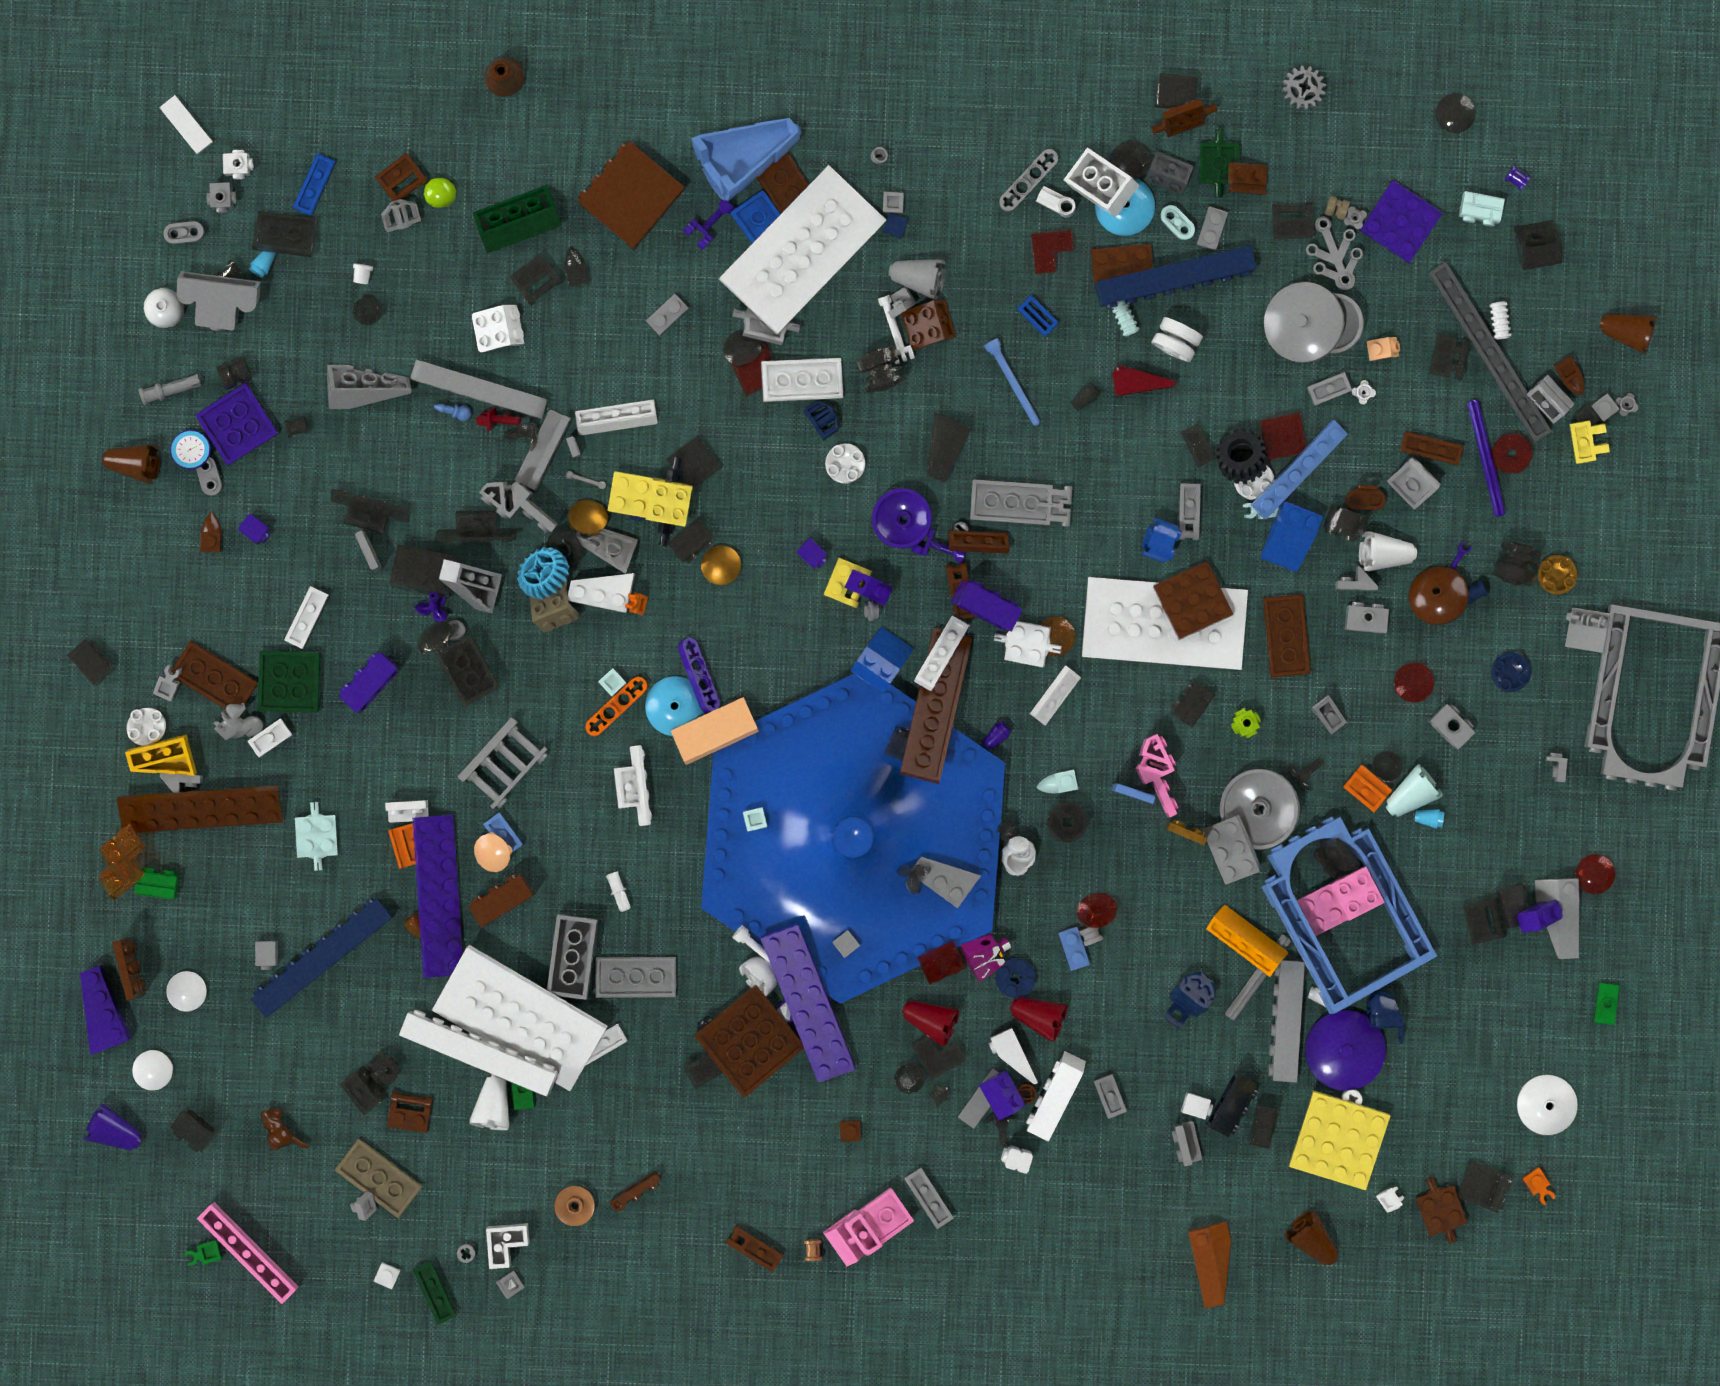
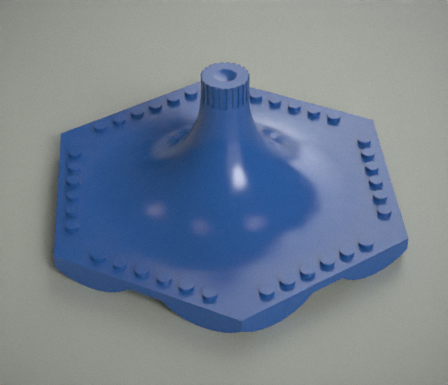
(841, 831)

